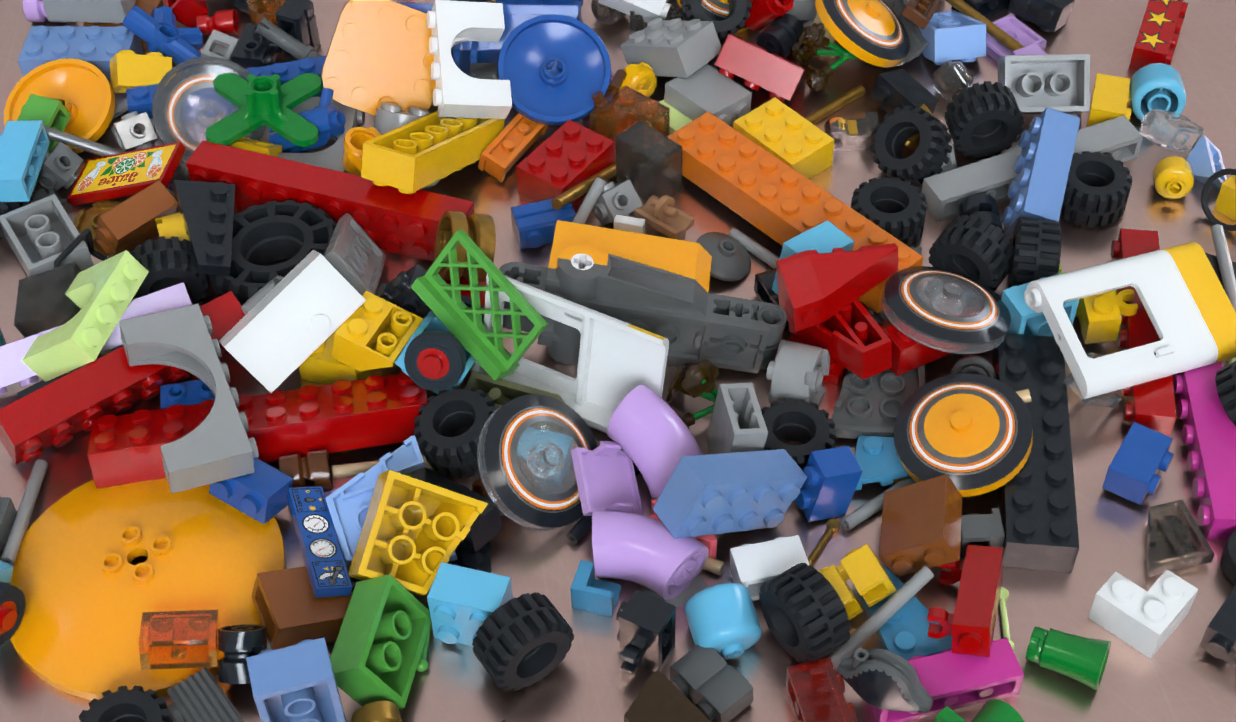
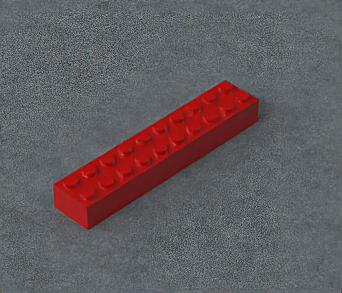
(390, 218)
(282, 423)

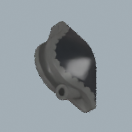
(885, 681)

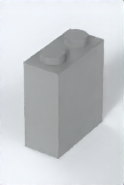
(708, 92)
(736, 420)

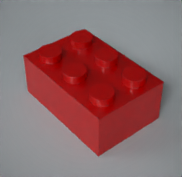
(563, 162)

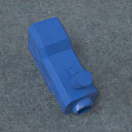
(325, 117)

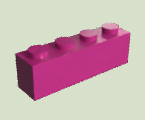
(962, 680)

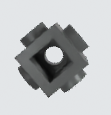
(59, 168)

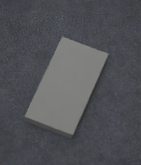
(355, 255)

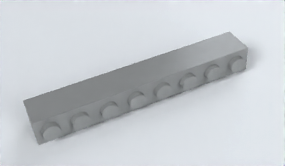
(995, 174)

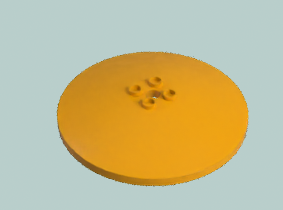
(90, 598)

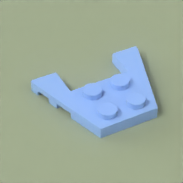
(351, 501)

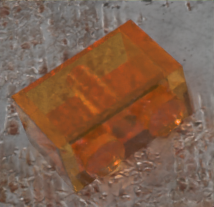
(179, 639)

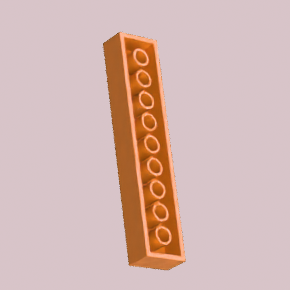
(773, 193)

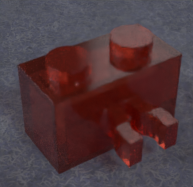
(818, 693)

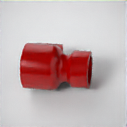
(222, 21)

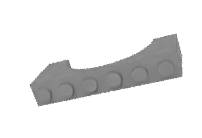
(220, 443)

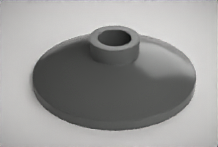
(729, 256)

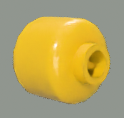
(1173, 174)

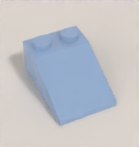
(954, 38)

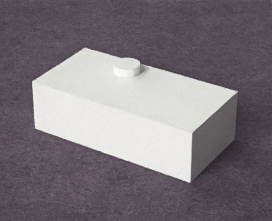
(292, 320)

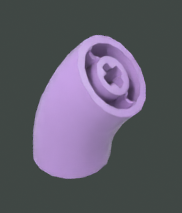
(651, 436)
(645, 552)

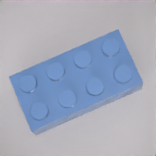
(84, 43)
(1041, 169)
(729, 492)
(296, 684)

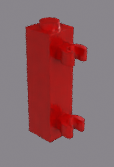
(976, 601)

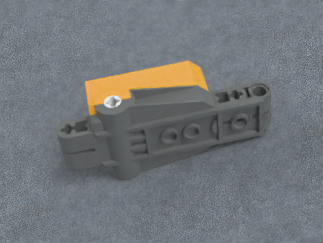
(653, 286)

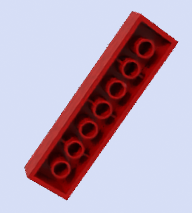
(95, 390)

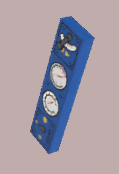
(319, 542)

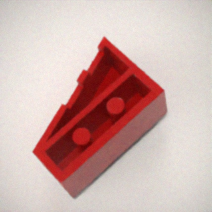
(852, 340)

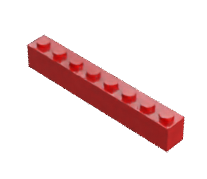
(1153, 401)

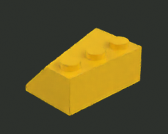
(411, 530)

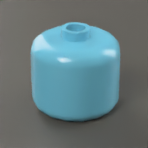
(1157, 87)
(723, 619)

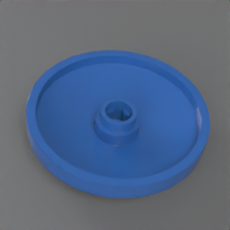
(554, 68)

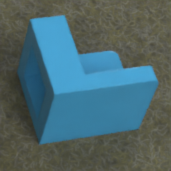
(593, 594)

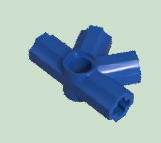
(162, 35)

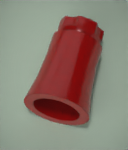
(766, 11)

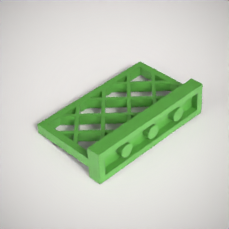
(466, 322)

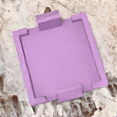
(606, 479)

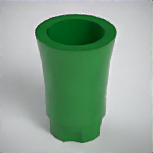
(1069, 655)

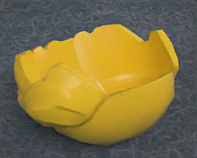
(640, 78)

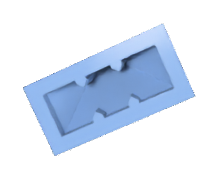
(1205, 161)

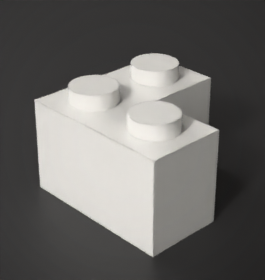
(1143, 616)

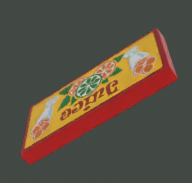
(125, 173)

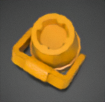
(353, 147)

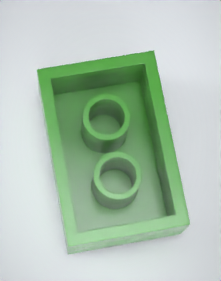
(380, 642)

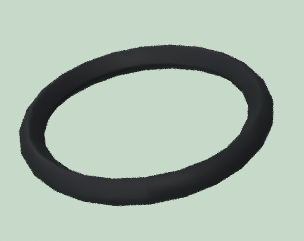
(1204, 194)

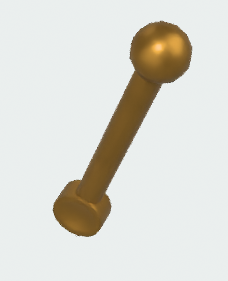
(832, 526)

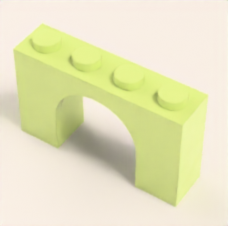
(103, 297)

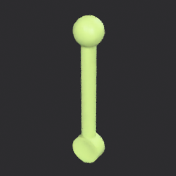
(1004, 594)

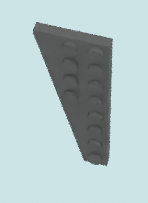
(873, 404)

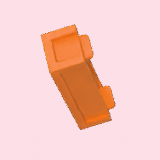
(510, 146)

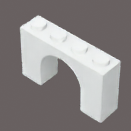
(455, 91)

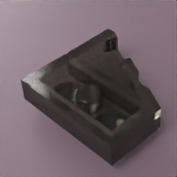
(1174, 539)

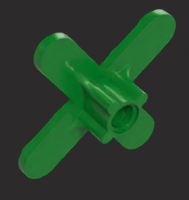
(266, 103)

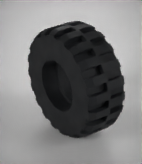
(268, 235)

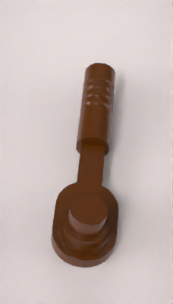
(605, 102)

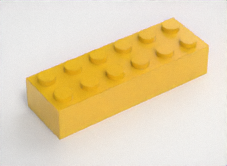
(426, 150)

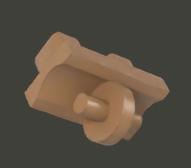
(664, 217)

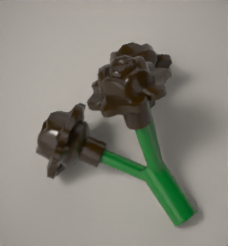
(809, 47)

